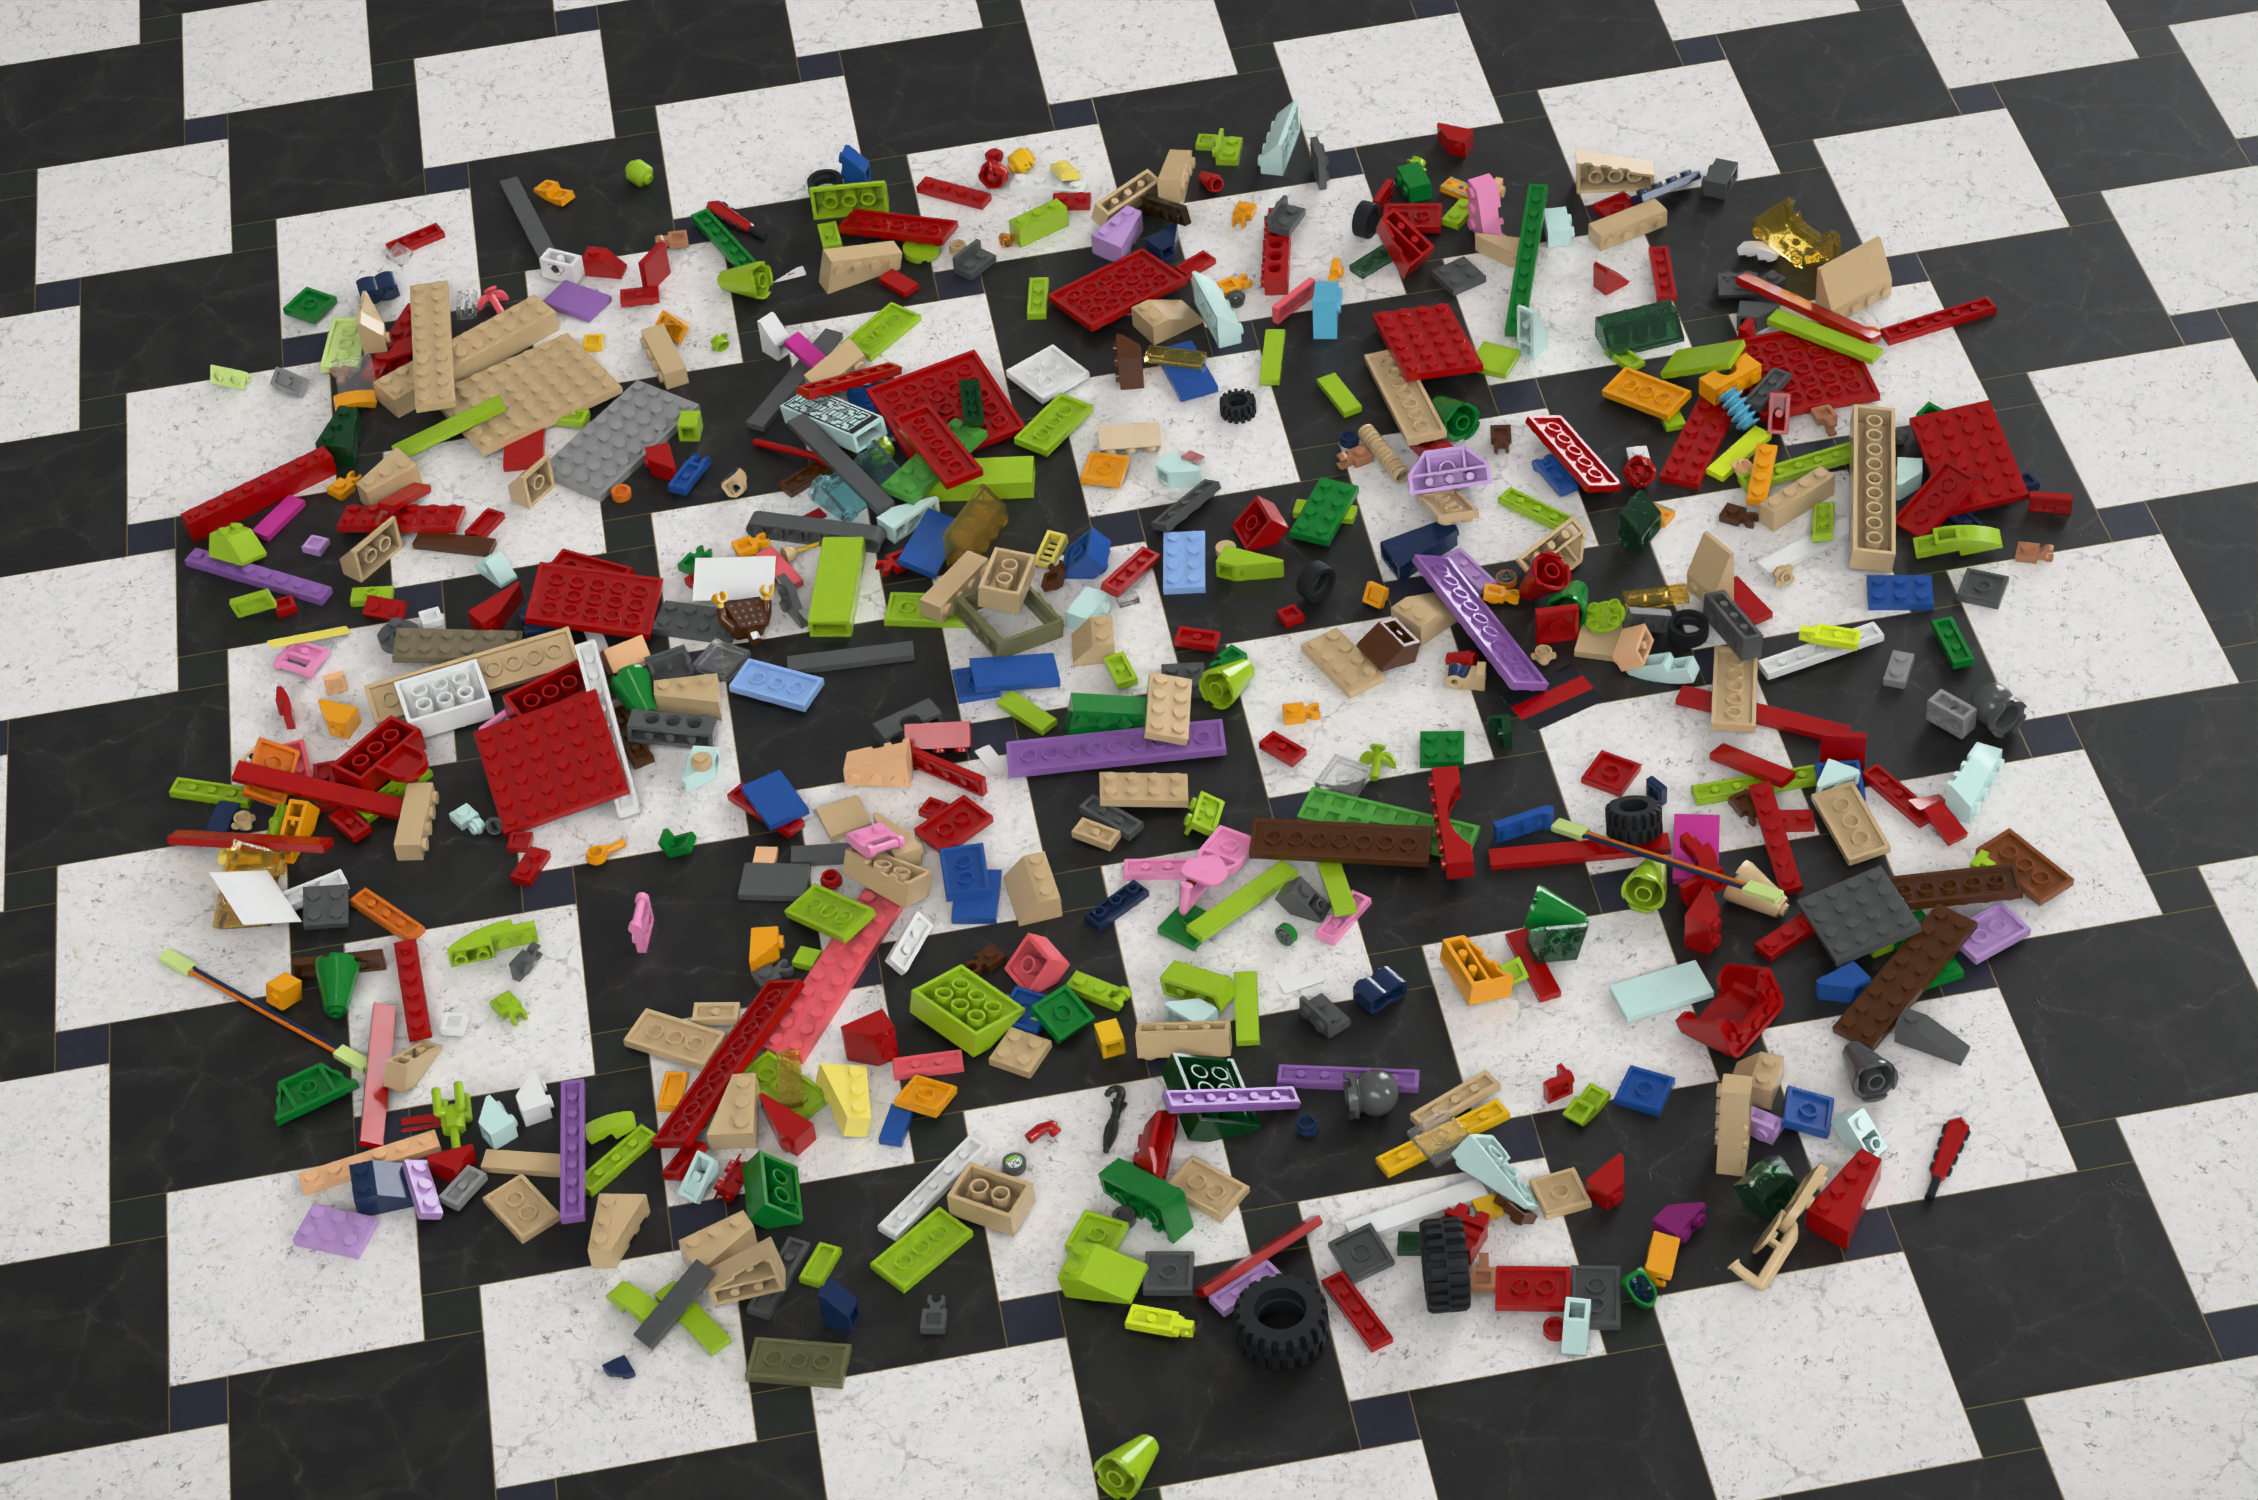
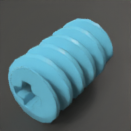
(1738, 409)

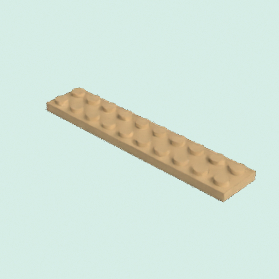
(432, 346)
(499, 666)

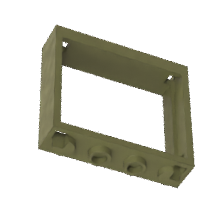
(966, 611)

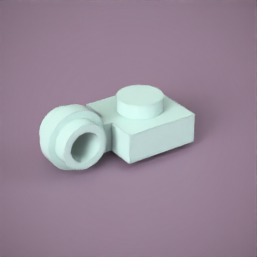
(468, 818)

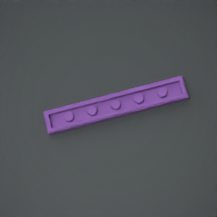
(1332, 1077)
(1230, 1099)

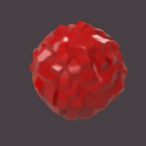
(993, 174)
(1639, 471)

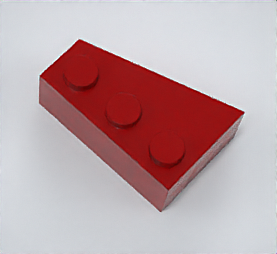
(1403, 242)

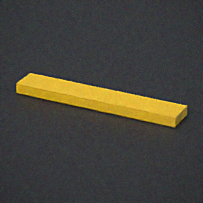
(1473, 1122)

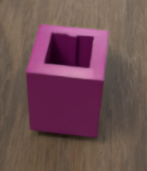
(1680, 1220)

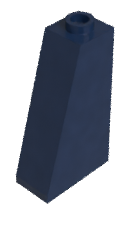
(1426, 540)

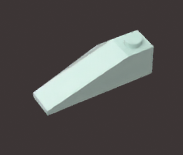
(1488, 1162)

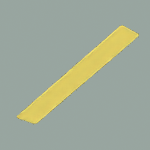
(309, 637)

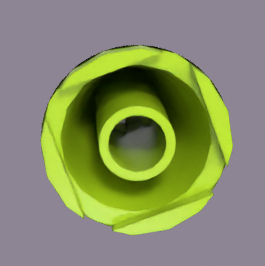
(747, 280)
(1226, 682)
(1646, 887)
(1126, 1467)

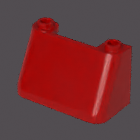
(1739, 1013)

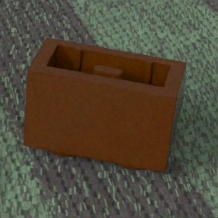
(1128, 362)
(1389, 645)

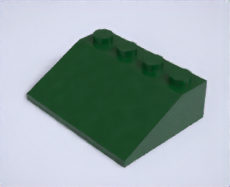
(1208, 1072)

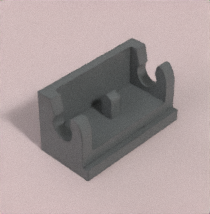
(669, 664)

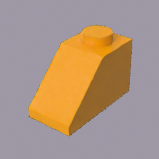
(339, 718)
(765, 946)

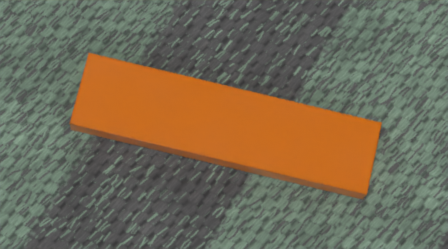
(386, 915)

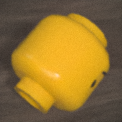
(1021, 161)

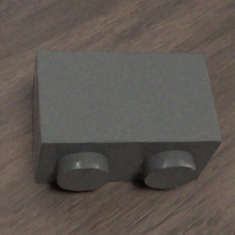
(1720, 178)

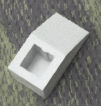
(773, 336)
(533, 1102)

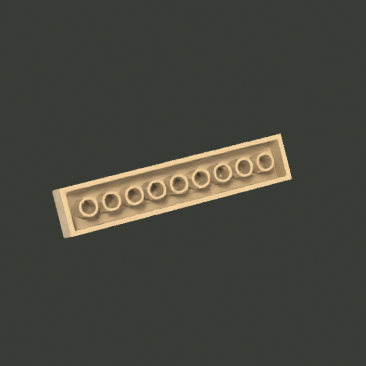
(476, 350)
(1872, 488)

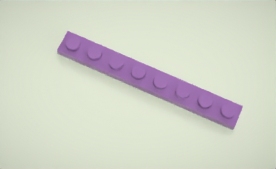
(261, 577)
(573, 1152)

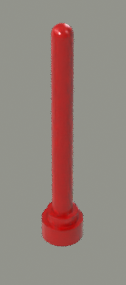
(787, 449)

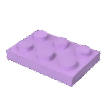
(1996, 931)
(335, 1231)

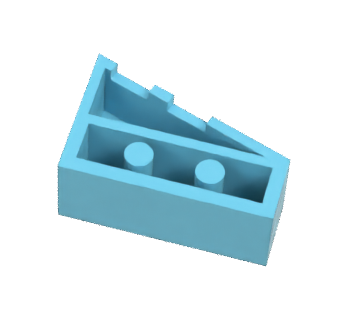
(1326, 307)

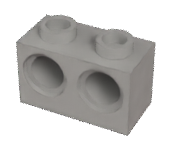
(1951, 713)

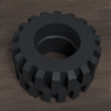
(1634, 819)

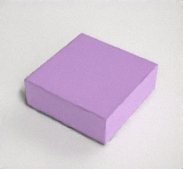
(316, 545)

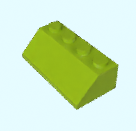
(841, 199)

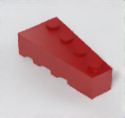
(1845, 1199)

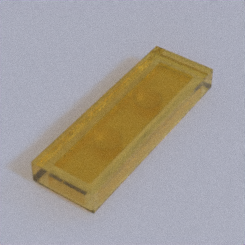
(1175, 357)
(1656, 596)
(790, 1079)

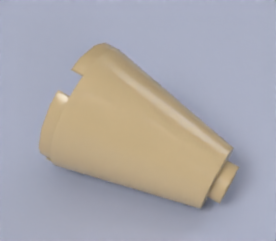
(1748, 872)

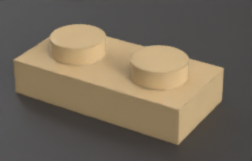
(1096, 834)
(716, 1013)

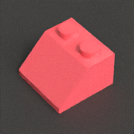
(1036, 964)

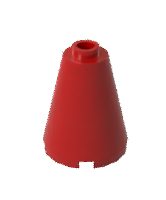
(1545, 576)

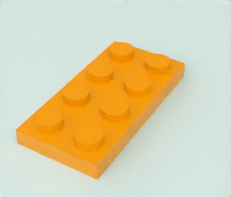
(1646, 393)

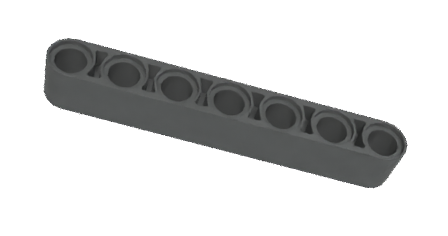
(811, 530)

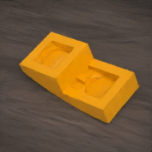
(553, 193)
(355, 399)

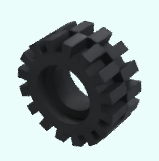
(1246, 406)

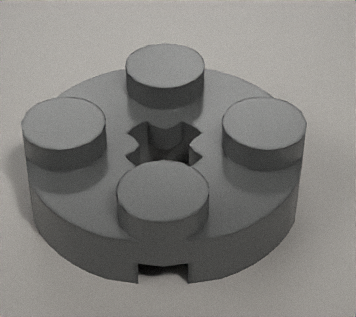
(388, 632)

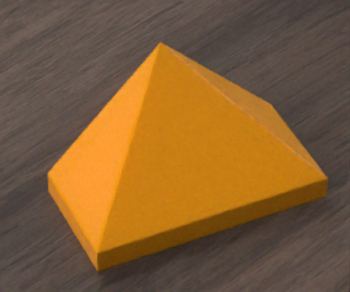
(675, 326)

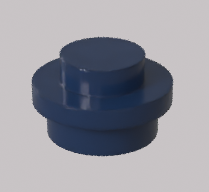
(1349, 439)
(1306, 1125)

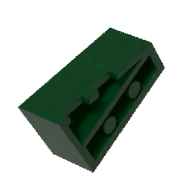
(342, 436)

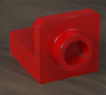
(1558, 1086)

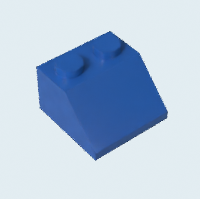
(1087, 556)

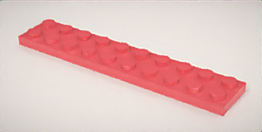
(832, 981)

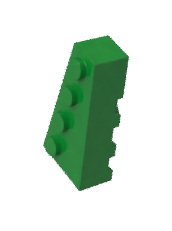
(1103, 713)
(1149, 1197)

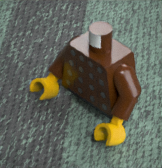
(746, 616)

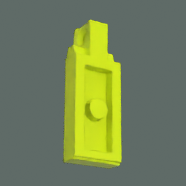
(1831, 636)
(1159, 1322)

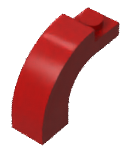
(1700, 855)

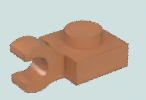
(674, 239)
(1825, 416)
(1355, 456)
(2031, 552)
(1483, 1277)

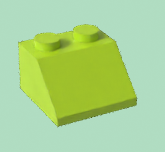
(235, 545)

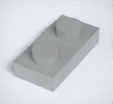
(289, 382)
(1898, 669)
(463, 1187)

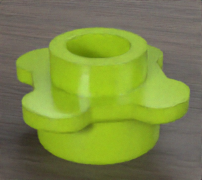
(1415, 158)
(720, 342)

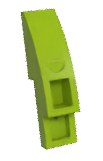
(1961, 538)
(485, 941)

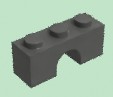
(892, 727)

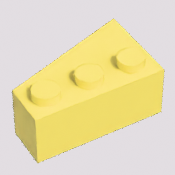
(848, 1096)

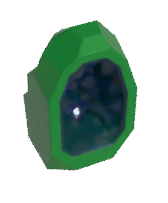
(1639, 1288)

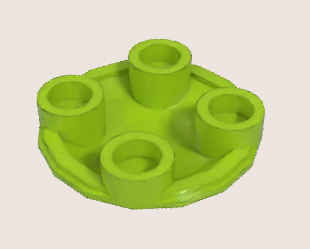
(1604, 616)

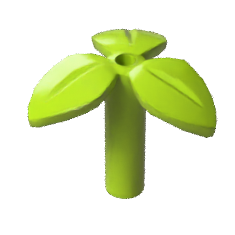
(1375, 757)

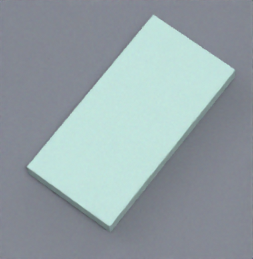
(1661, 991)

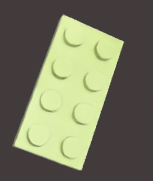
(342, 342)

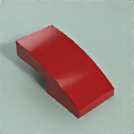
(285, 708)

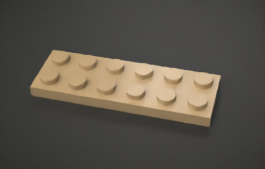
(1733, 692)

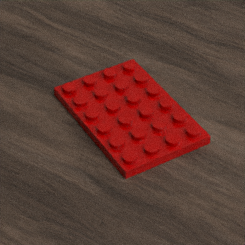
(1116, 288)
(1427, 342)
(1976, 443)
(594, 600)

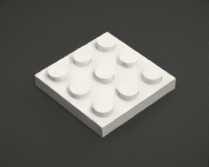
(1047, 374)

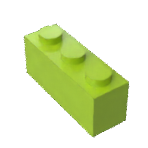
(1039, 222)
(1191, 982)

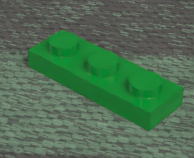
(1952, 642)

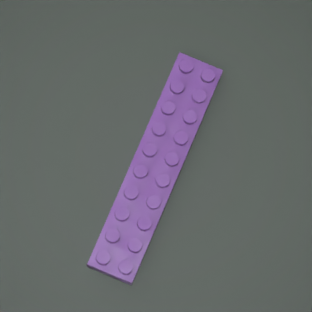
(1480, 623)
(1110, 750)

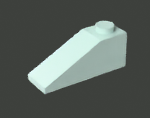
(1531, 333)
(904, 519)

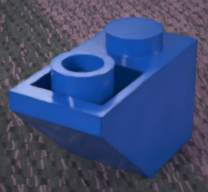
(854, 166)
(1842, 984)

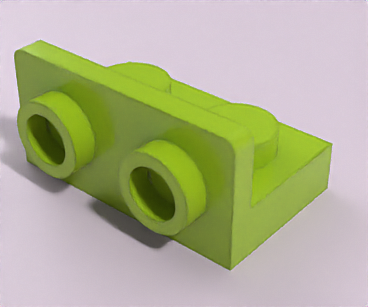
(1227, 149)
(1204, 814)

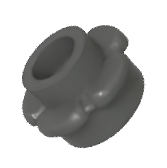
(1239, 301)

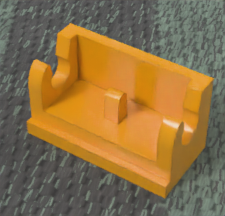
(1661, 1257)

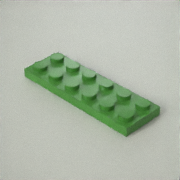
(915, 477)

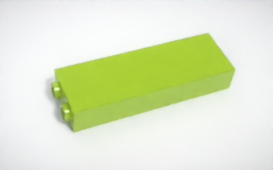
(1003, 476)
(837, 587)

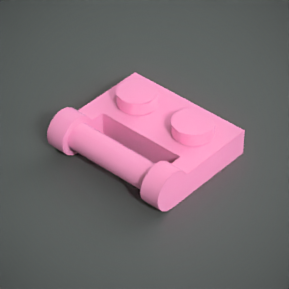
(304, 653)
(874, 840)
(642, 922)

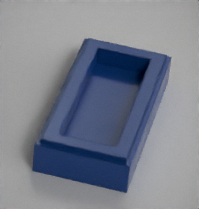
(895, 1126)

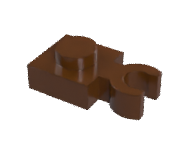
(1500, 437)
(1737, 515)
(1055, 578)
(1743, 805)
(987, 959)
(1517, 1214)

